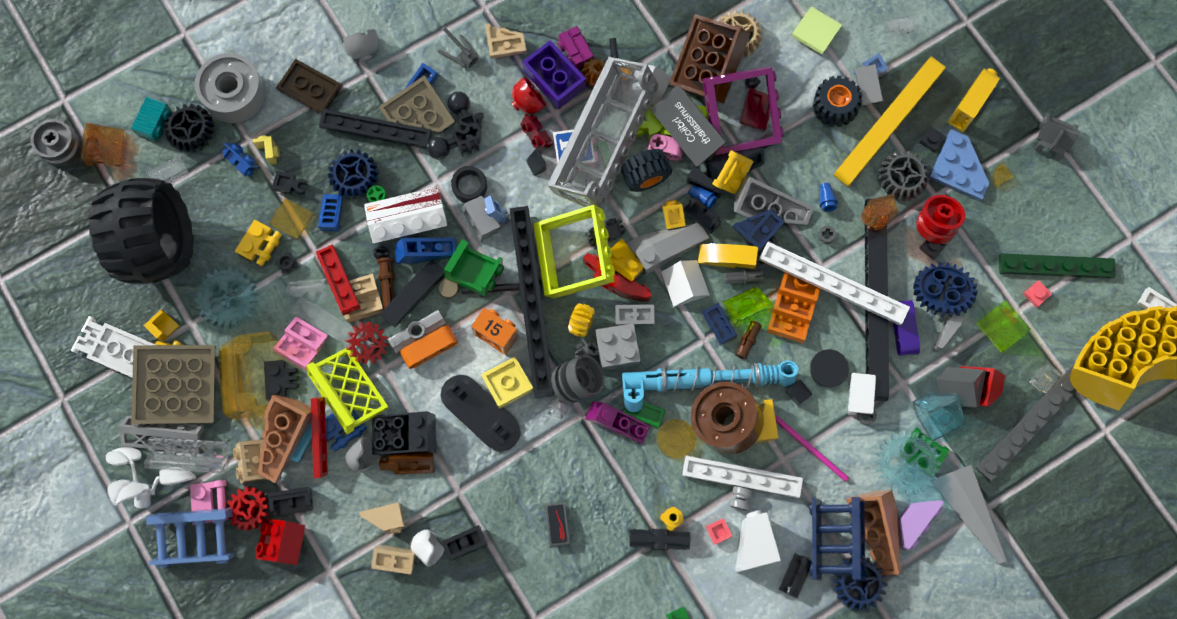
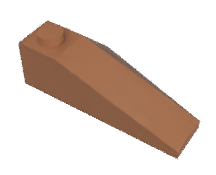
(284, 427)
(882, 530)

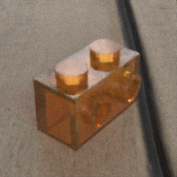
(879, 212)

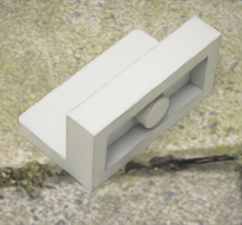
(861, 394)

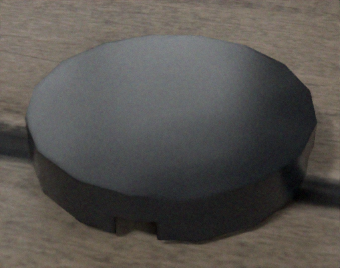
(829, 368)

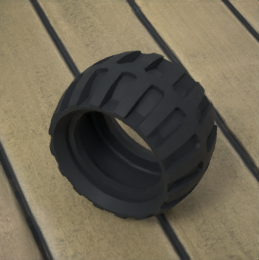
(141, 231)

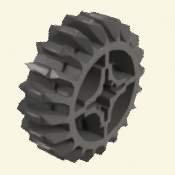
(889, 174)

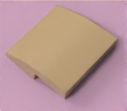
(367, 296)

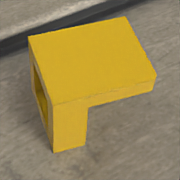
(161, 325)

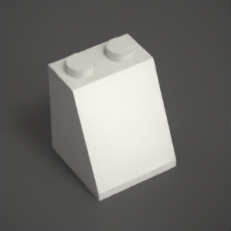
(756, 542)

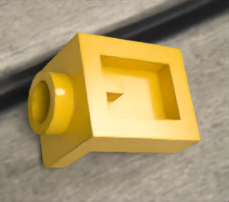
(673, 214)

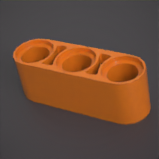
(428, 347)

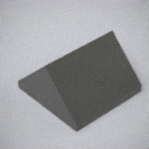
(964, 382)

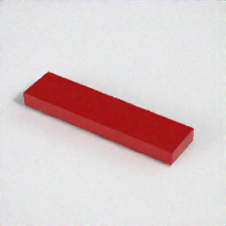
(338, 280)
(319, 437)

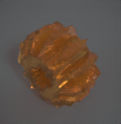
(592, 70)

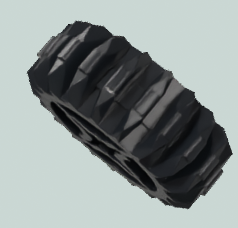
(181, 121)

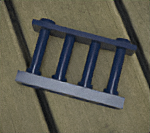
(856, 548)

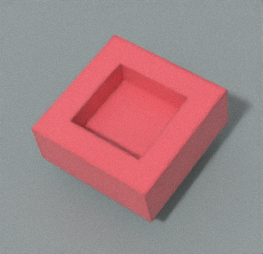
(1037, 293)
(718, 531)

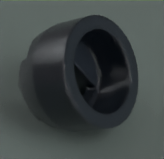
(752, 82)
(380, 255)

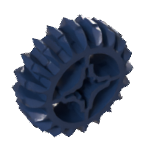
(358, 160)
(877, 579)

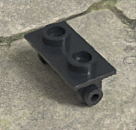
(704, 218)
(613, 228)
(795, 575)

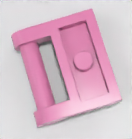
(203, 496)

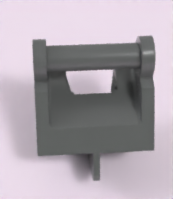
(1056, 135)

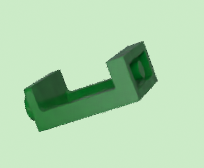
(473, 269)

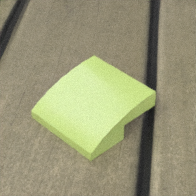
(816, 30)

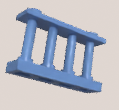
(199, 519)

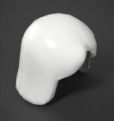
(427, 547)

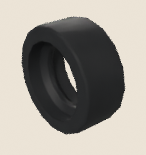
(468, 170)

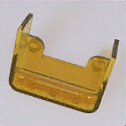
(235, 402)

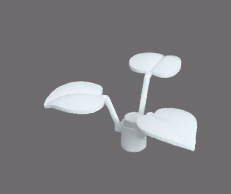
(124, 489)

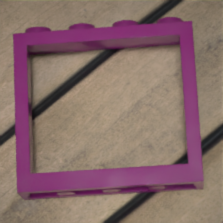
(773, 96)

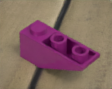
(617, 421)

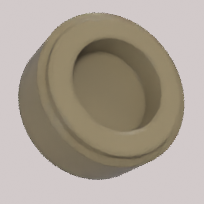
(448, 289)

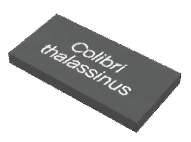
(688, 126)

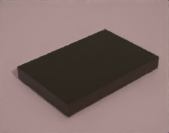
(309, 86)

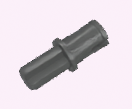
(743, 277)

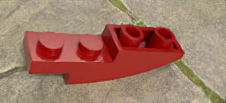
(621, 285)

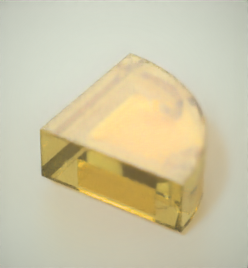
(1001, 175)

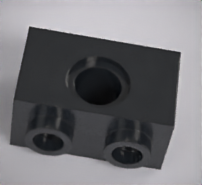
(464, 543)

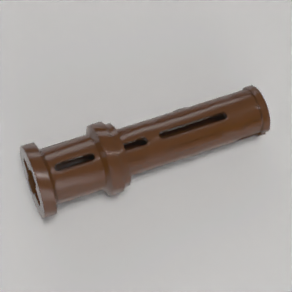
(386, 277)

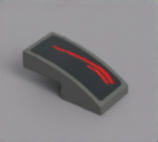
(557, 525)

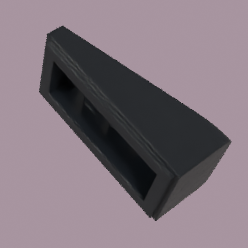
(698, 178)

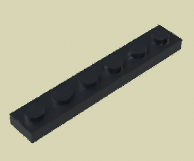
(375, 128)

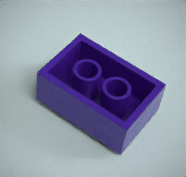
(554, 74)

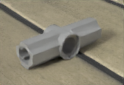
(428, 325)

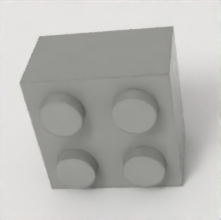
(617, 347)

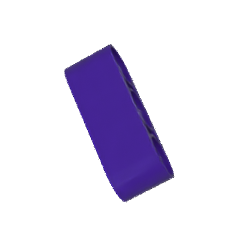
(907, 334)

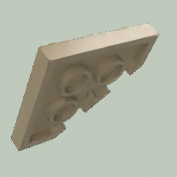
(418, 107)

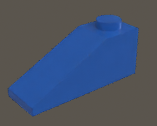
(424, 249)

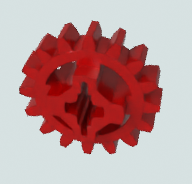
(367, 335)
(255, 512)

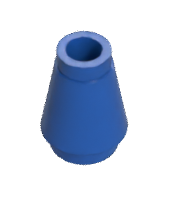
(705, 196)
(828, 200)

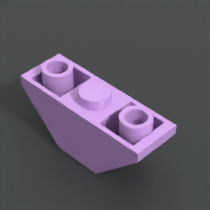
(915, 521)

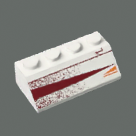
(405, 215)

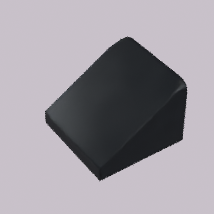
(536, 162)
(798, 392)

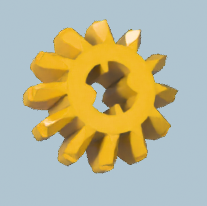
(581, 320)

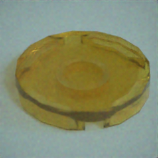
(676, 439)

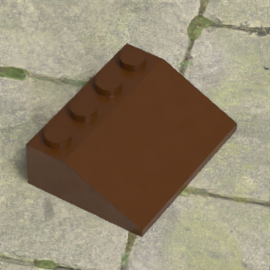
(708, 52)

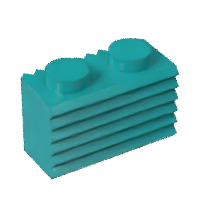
(151, 119)

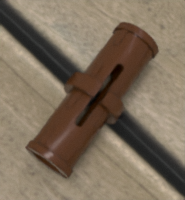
(748, 340)

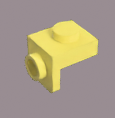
(271, 149)

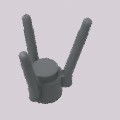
(467, 55)

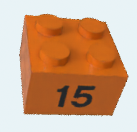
(494, 330)

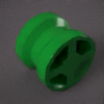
(375, 192)

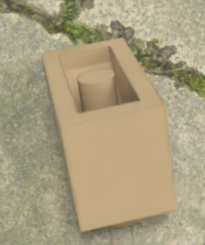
(387, 518)

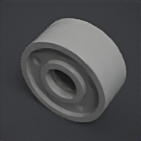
(222, 75)

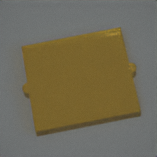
(291, 218)

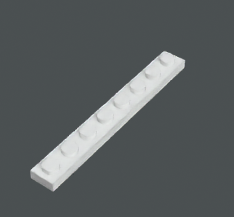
(834, 283)

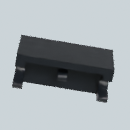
(291, 501)

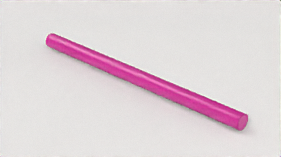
(807, 445)

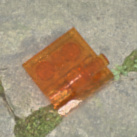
(102, 145)

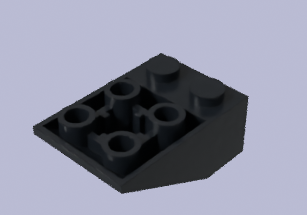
(404, 433)

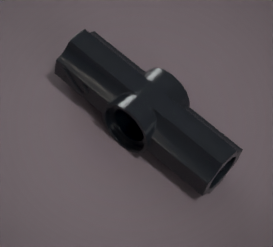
(659, 539)

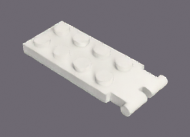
(108, 346)

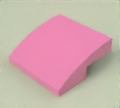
(300, 343)

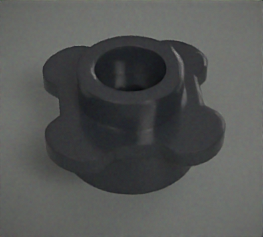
(287, 257)

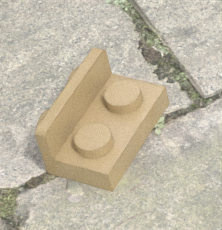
(248, 455)

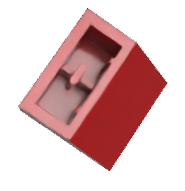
(280, 541)

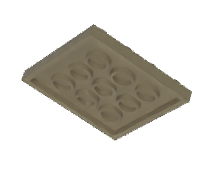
(173, 384)

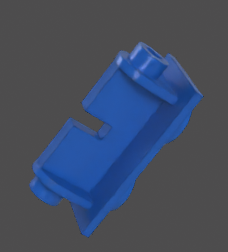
(246, 162)

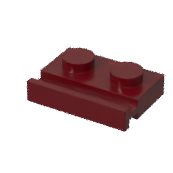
(755, 110)

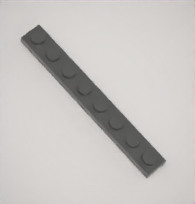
(1026, 428)

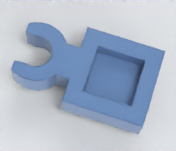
(878, 60)
(494, 210)

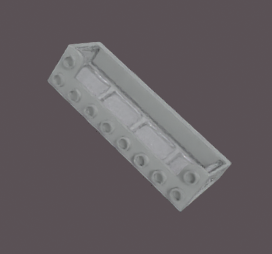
(604, 133)

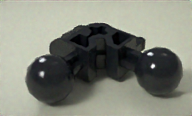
(439, 147)

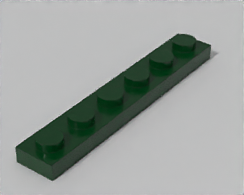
(1057, 266)

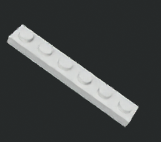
(742, 477)

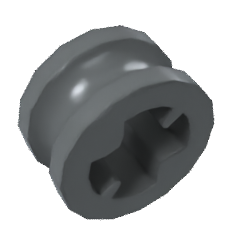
(831, 231)
(868, 421)

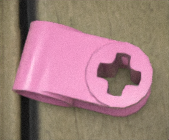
(668, 145)

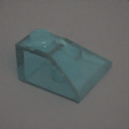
(939, 413)

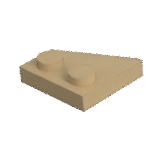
(504, 42)

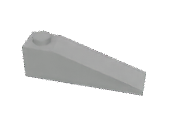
(756, 197)
(663, 246)

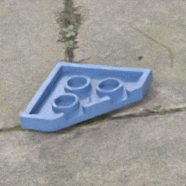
(960, 167)

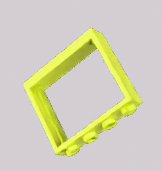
(546, 256)

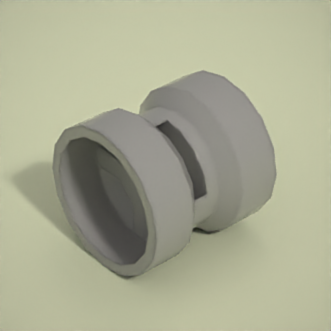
(742, 494)

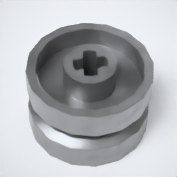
(56, 142)

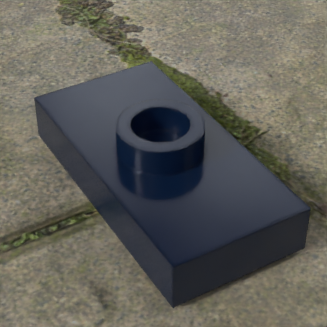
(719, 324)

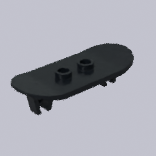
(480, 412)

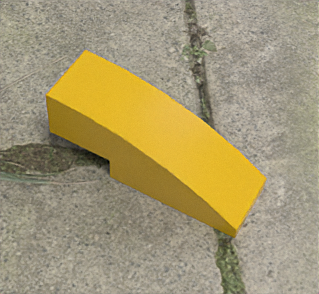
(728, 255)

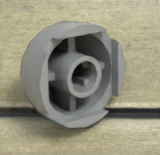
(361, 45)

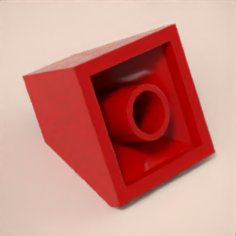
(992, 385)

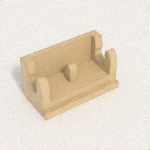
(393, 559)

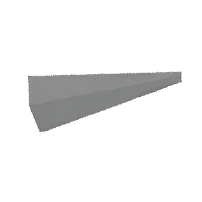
(965, 497)

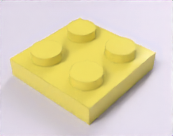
(507, 382)

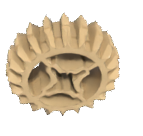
(748, 24)

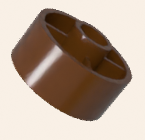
(715, 405)

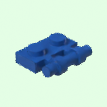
(334, 429)

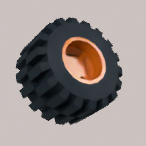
(837, 101)
(646, 170)

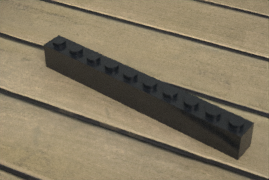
(531, 302)

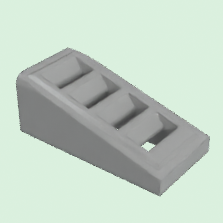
(947, 331)

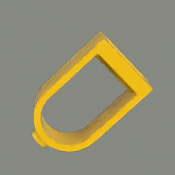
(974, 99)

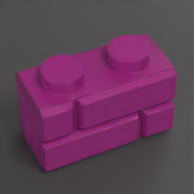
(575, 47)

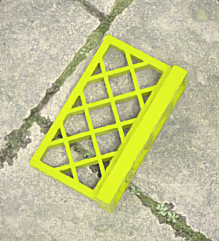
(334, 400)

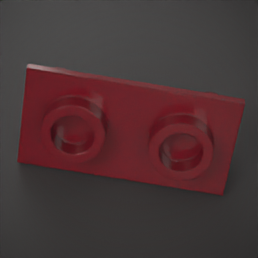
(531, 126)

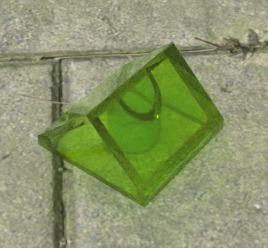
(747, 306)
(1003, 326)

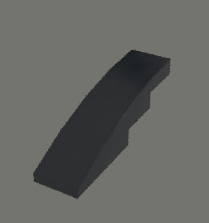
(413, 293)

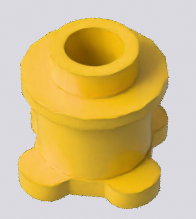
(672, 524)

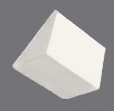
(684, 282)

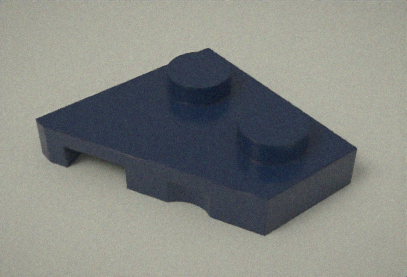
(759, 228)

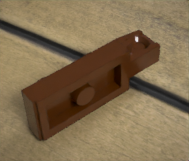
(408, 463)

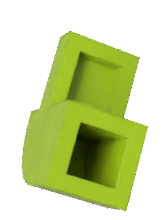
(650, 126)

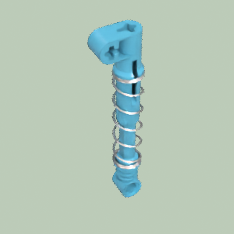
(702, 378)

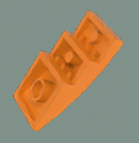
(793, 308)

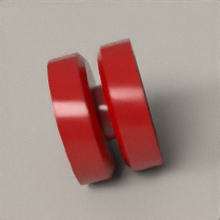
(940, 219)

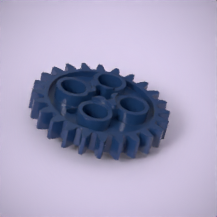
(958, 296)

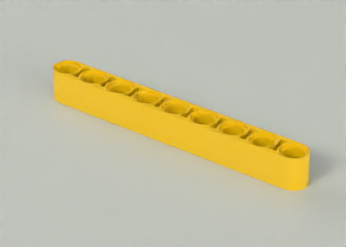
(889, 121)

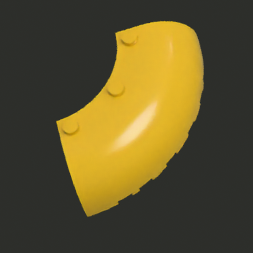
(1126, 355)

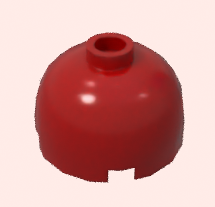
(526, 97)

